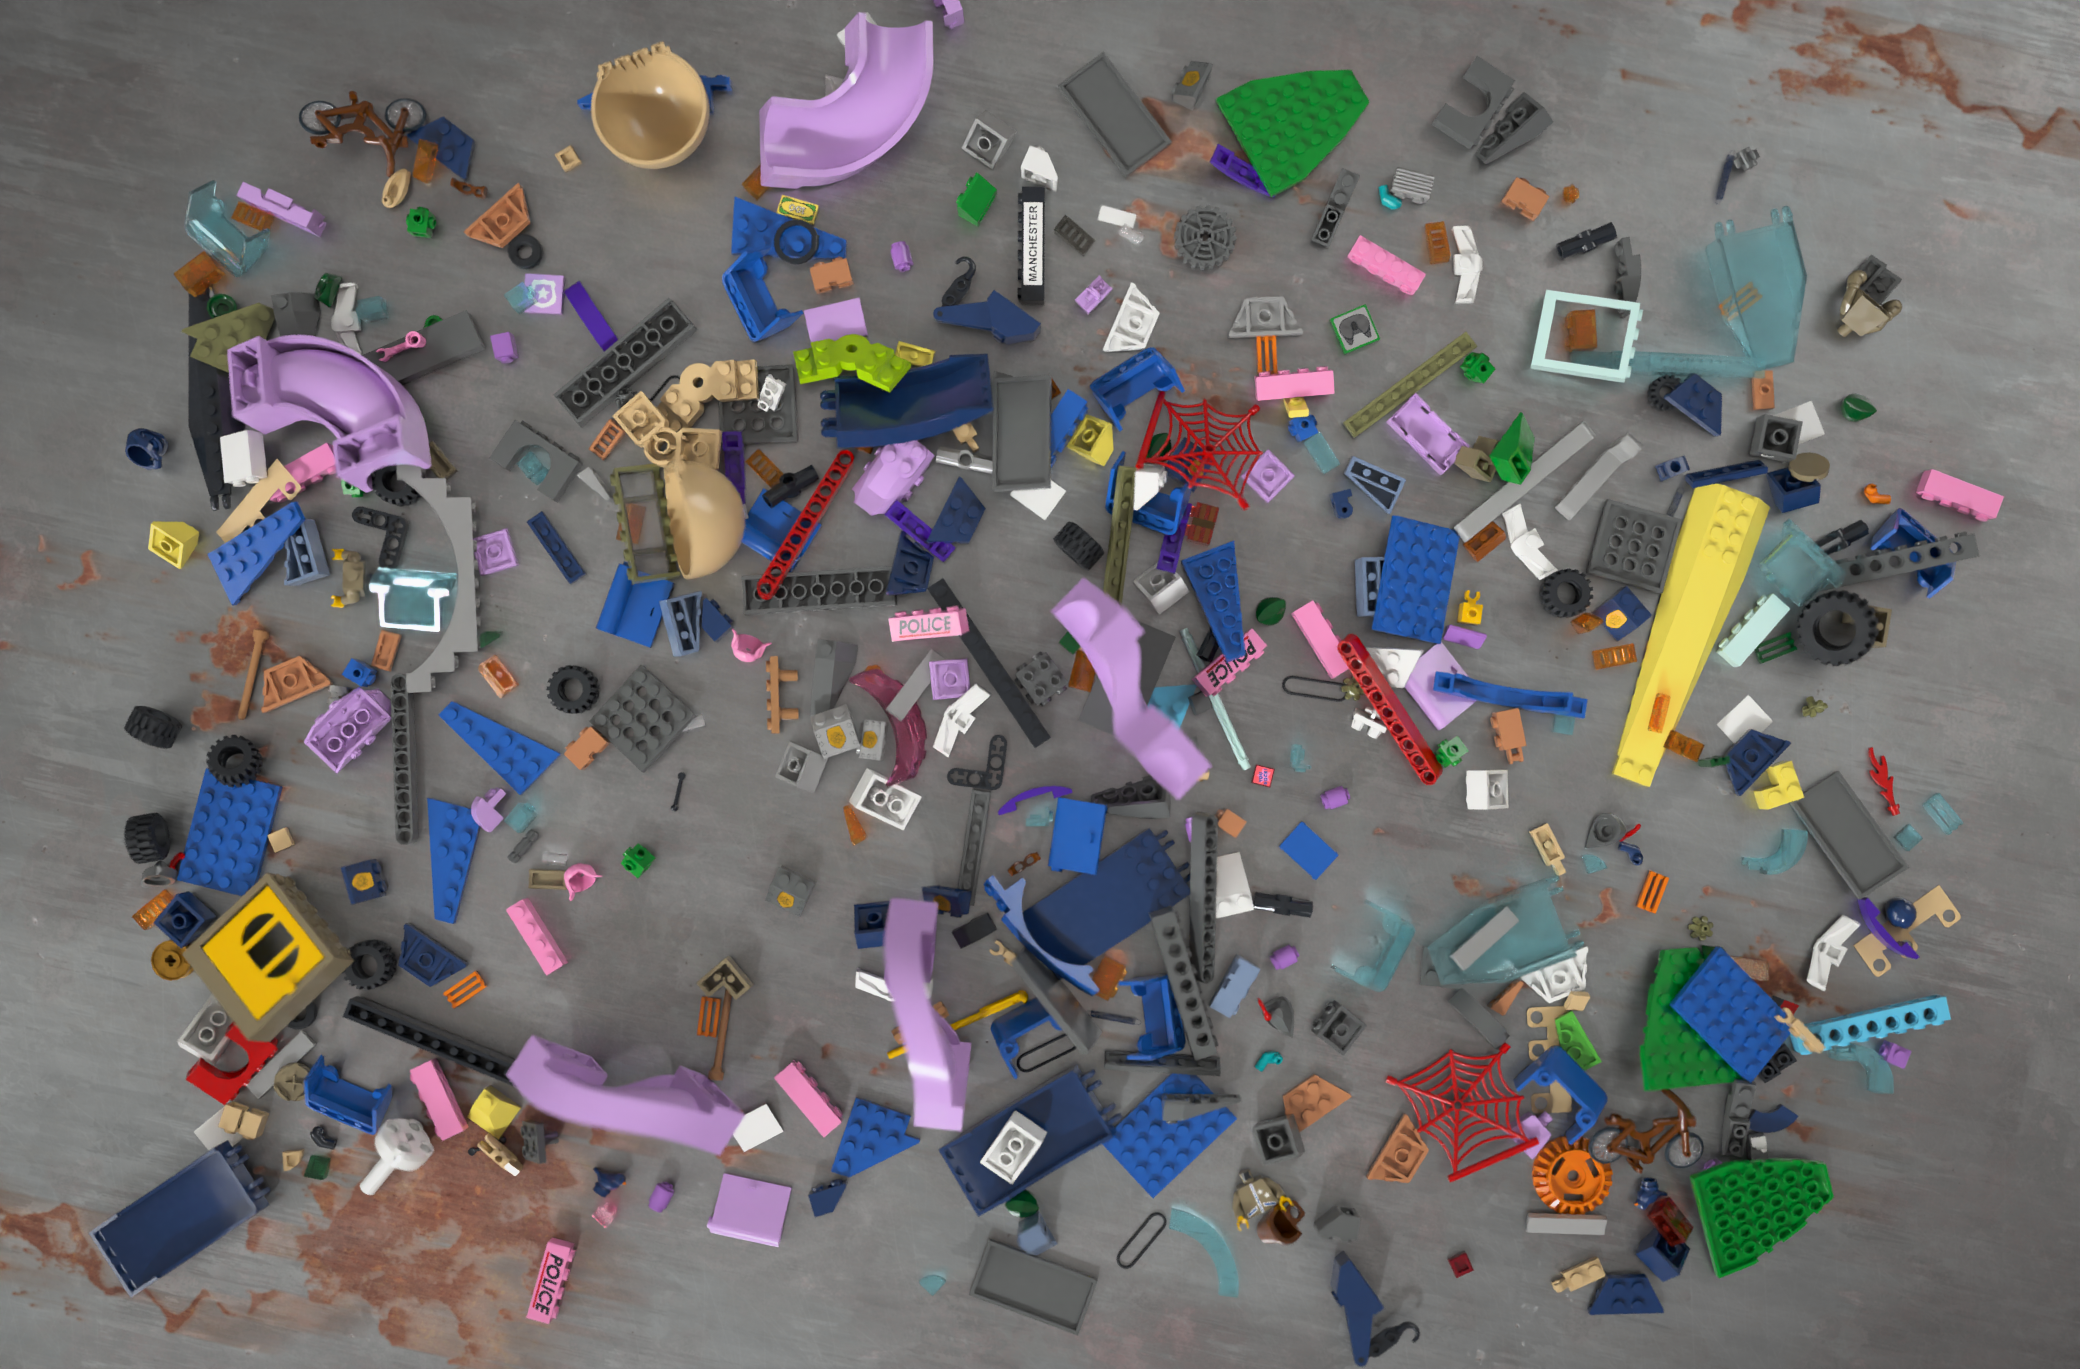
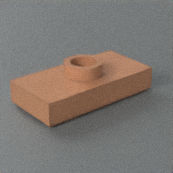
(1763, 392)
(386, 650)

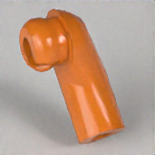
(1874, 497)

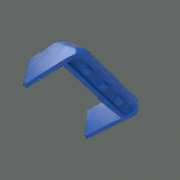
(751, 297)
(1131, 381)
(1161, 512)
(1905, 530)
(1162, 1019)
(1015, 1024)
(1560, 1066)
(343, 1100)

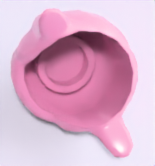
(742, 642)
(576, 883)

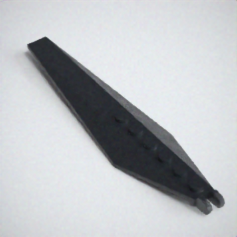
(209, 410)

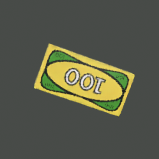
(798, 209)

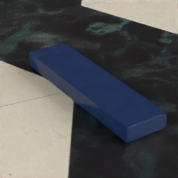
(1726, 473)
(556, 547)

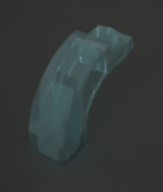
(1789, 853)
(1877, 1070)

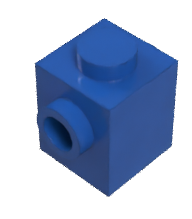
(360, 673)

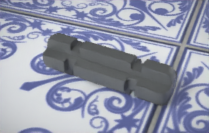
(523, 846)

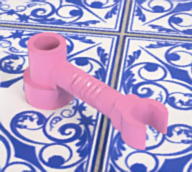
(411, 341)

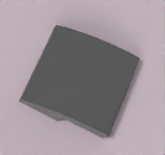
(1879, 280)

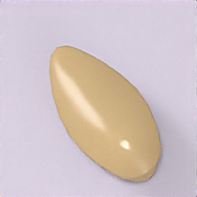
(396, 188)

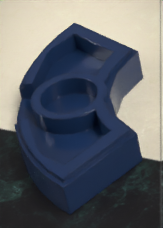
(1771, 1121)

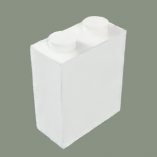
(243, 458)

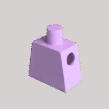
(1533, 1128)

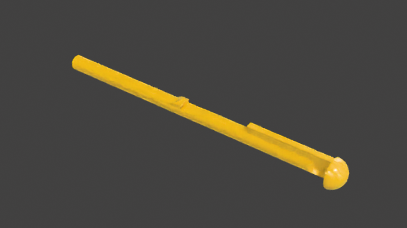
(983, 1012)

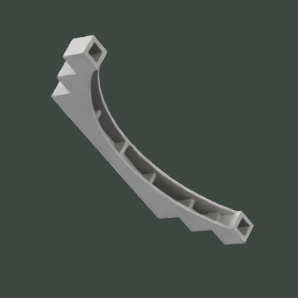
(462, 630)

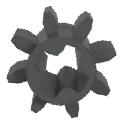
(1746, 158)
(624, 396)

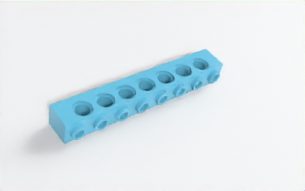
(1937, 1014)

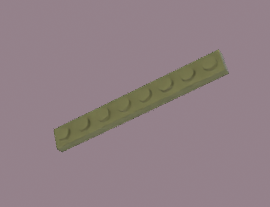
(1410, 384)
(1120, 533)

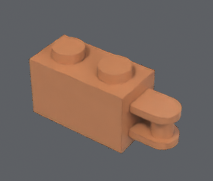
(1509, 733)

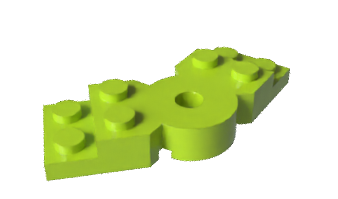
(872, 362)

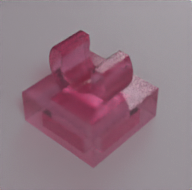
(603, 1216)

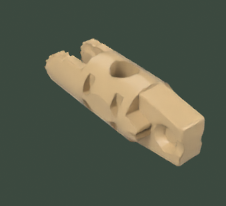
(500, 1154)

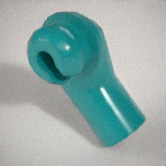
(1387, 199)
(1268, 1058)

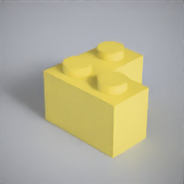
(1783, 786)

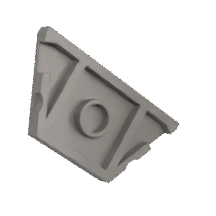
(1264, 318)

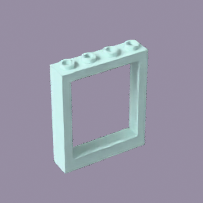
(1539, 361)

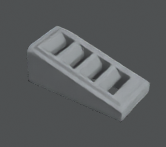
(593, 480)

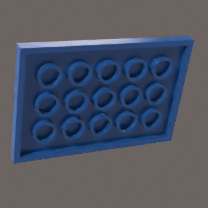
(1416, 580)
(229, 835)
(1732, 1014)
(1159, 1150)

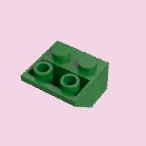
(976, 199)

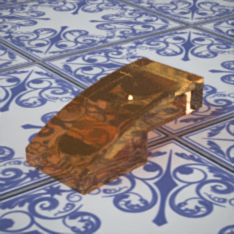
(1683, 746)

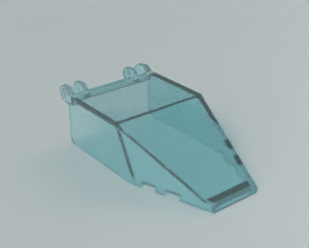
(1761, 286)
(1526, 948)

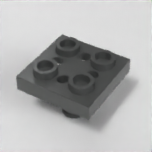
(535, 1141)

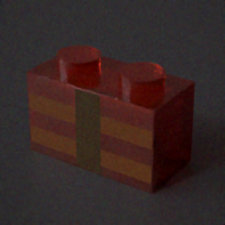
(1202, 523)
(1670, 1221)

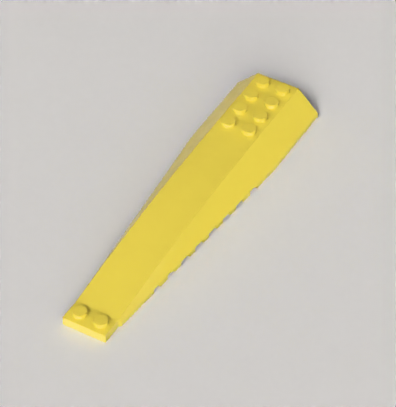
(1697, 596)

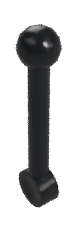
(681, 776)
(472, 1151)

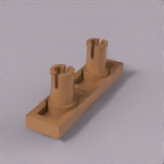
(776, 677)

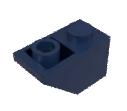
(714, 622)
(825, 1199)

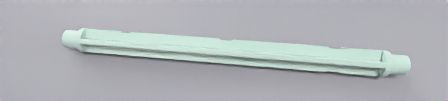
(1217, 703)

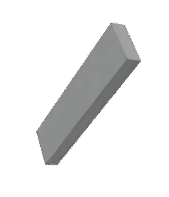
(913, 687)
(1484, 938)
(291, 1053)
(1566, 1223)

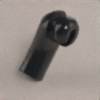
(320, 1141)

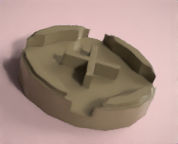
(1809, 467)
(290, 1081)

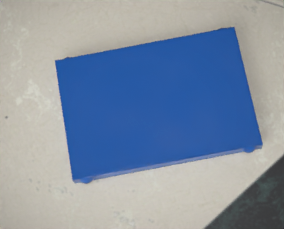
(1308, 850)

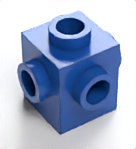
(1303, 433)

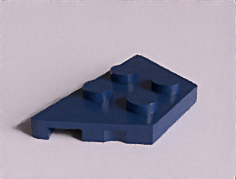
(453, 144)
(1699, 402)
(958, 516)
(910, 568)
(1751, 758)
(427, 958)
(1625, 1296)

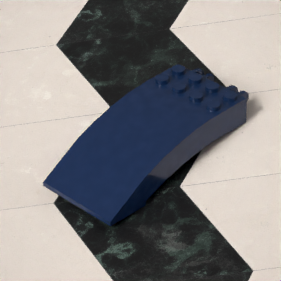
(918, 407)
(1106, 908)
(1059, 1106)
(180, 1218)

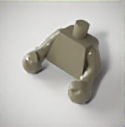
(1862, 312)

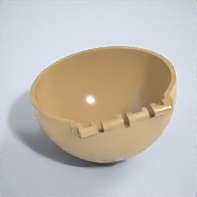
(650, 108)
(703, 516)

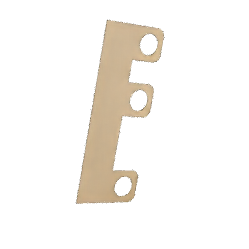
(249, 509)
(1931, 903)
(1558, 1099)

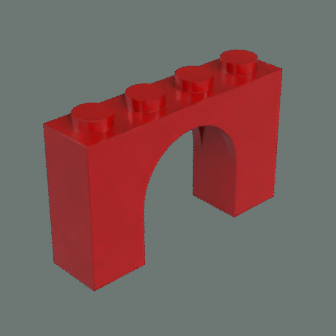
(223, 1084)

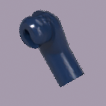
(1633, 852)

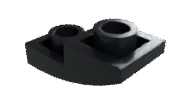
(974, 930)
(1778, 1062)

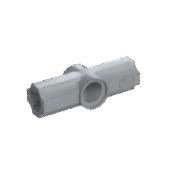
(952, 457)

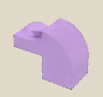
(483, 810)

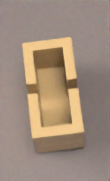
(238, 1119)

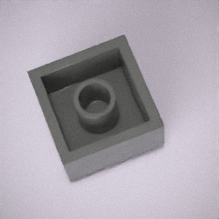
(1776, 438)
(1278, 1139)

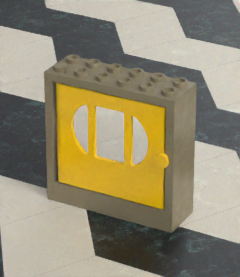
(239, 982)

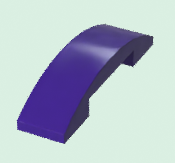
(1237, 169)
(591, 315)
(735, 461)
(917, 530)
(1172, 545)
(1011, 805)
(1869, 912)

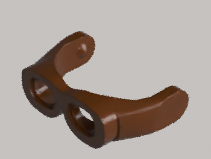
(460, 186)
(1012, 871)

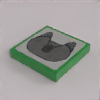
(1354, 329)

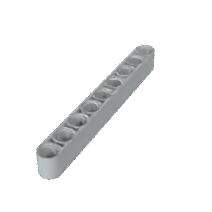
(1512, 492)

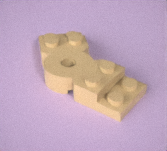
(723, 380)
(651, 430)

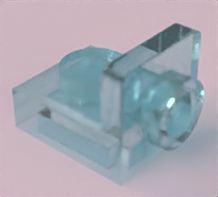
(533, 468)
(1297, 756)
(1036, 820)

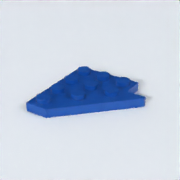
(871, 1137)

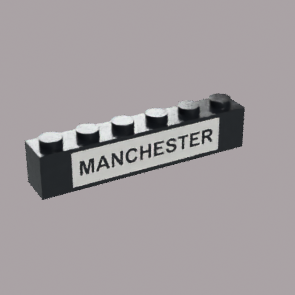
(1033, 245)

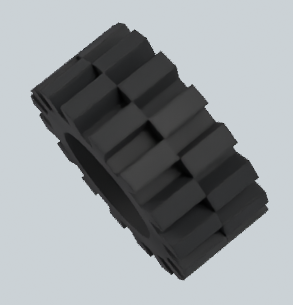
(1654, 391)

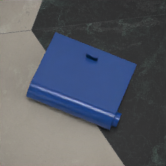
(769, 528)
(630, 608)
(1077, 836)

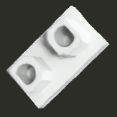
(771, 393)
(1371, 719)

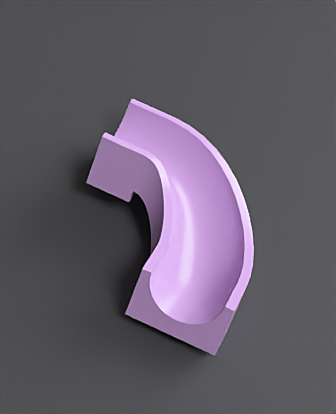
(857, 122)
(334, 386)
(1110, 643)
(932, 1045)
(669, 1107)

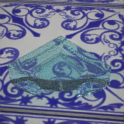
(1593, 863)
(932, 1283)

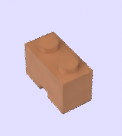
(1525, 197)
(831, 274)
(582, 750)
(1229, 822)

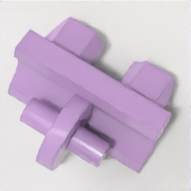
(1093, 294)

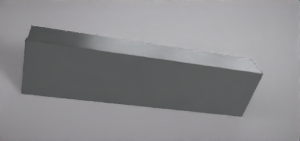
(445, 344)
(625, 362)
(820, 591)

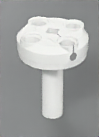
(401, 1146)

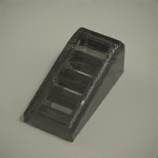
(1078, 230)

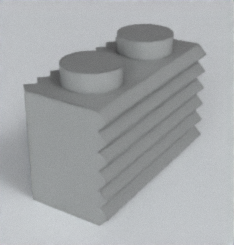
(1412, 185)

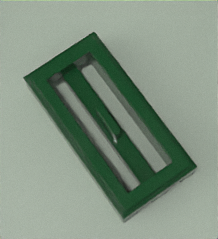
(1790, 642)
(1714, 761)

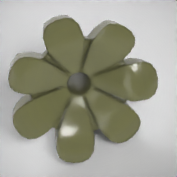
(1352, 688)
(1813, 707)
(1701, 928)

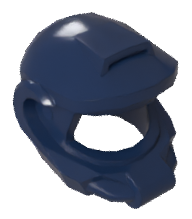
(143, 446)

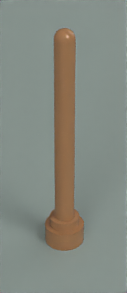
(260, 637)
(716, 1071)

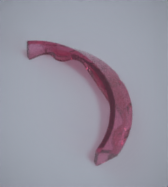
(908, 733)

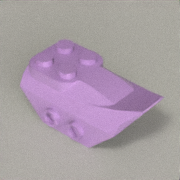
(891, 476)
(349, 726)

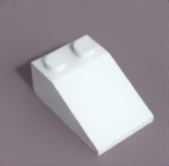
(888, 804)
(1232, 886)
(207, 1031)
(1013, 1147)

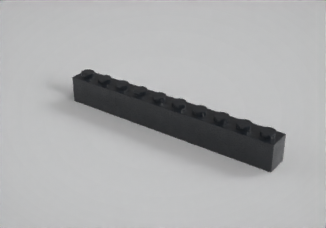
(993, 669)
(429, 1038)

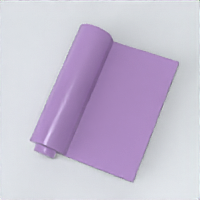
(1438, 706)
(750, 1210)

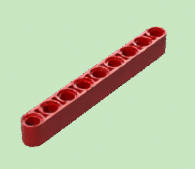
(805, 533)
(1390, 700)

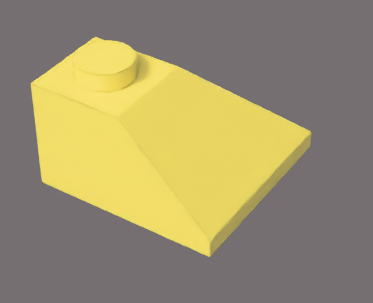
(1093, 440)
(173, 541)
(493, 1111)

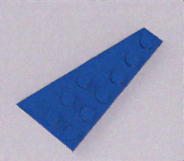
(757, 228)

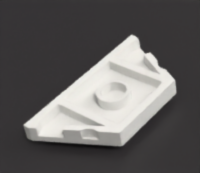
(1132, 323)
(1395, 663)
(1560, 979)

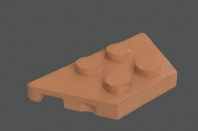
(502, 220)
(291, 682)
(1312, 1100)
(1400, 1154)

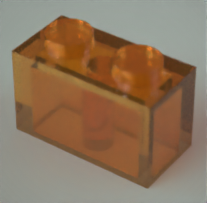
(199, 274)
(1581, 330)
(1107, 977)

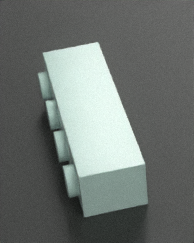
(1752, 630)

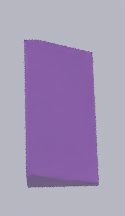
(1464, 636)

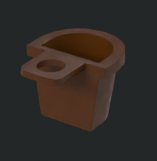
(1280, 1226)

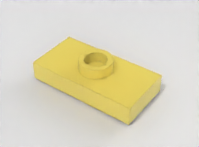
(916, 355)
(1296, 407)

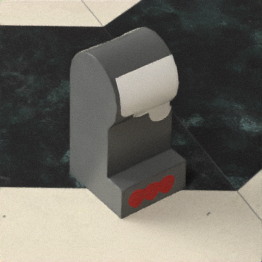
(1756, 1146)

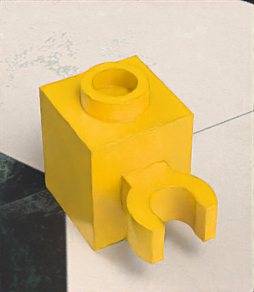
(1470, 612)

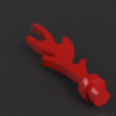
(1881, 779)

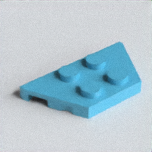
(1172, 701)

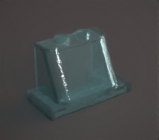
(1800, 566)
(411, 597)

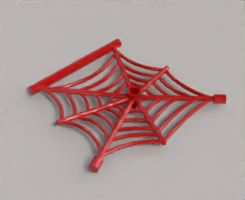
(1208, 449)
(1529, 1143)

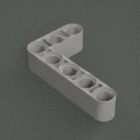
(1617, 453)

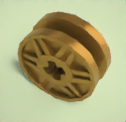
(165, 966)

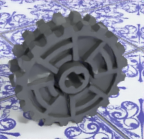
(1190, 241)

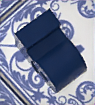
(1672, 468)
(1340, 504)

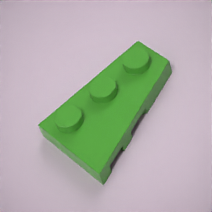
(1575, 1041)

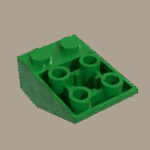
(1514, 452)

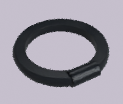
(814, 241)

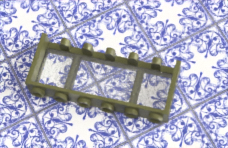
(644, 523)

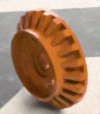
(1553, 1187)

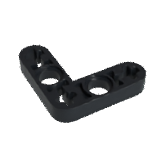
(389, 527)
(984, 776)

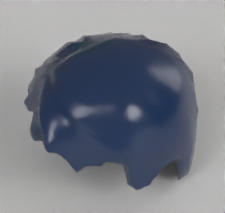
(1900, 912)

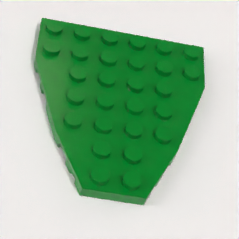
(1292, 121)
(1672, 1049)
(1756, 1205)

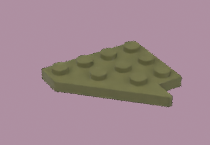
(229, 331)

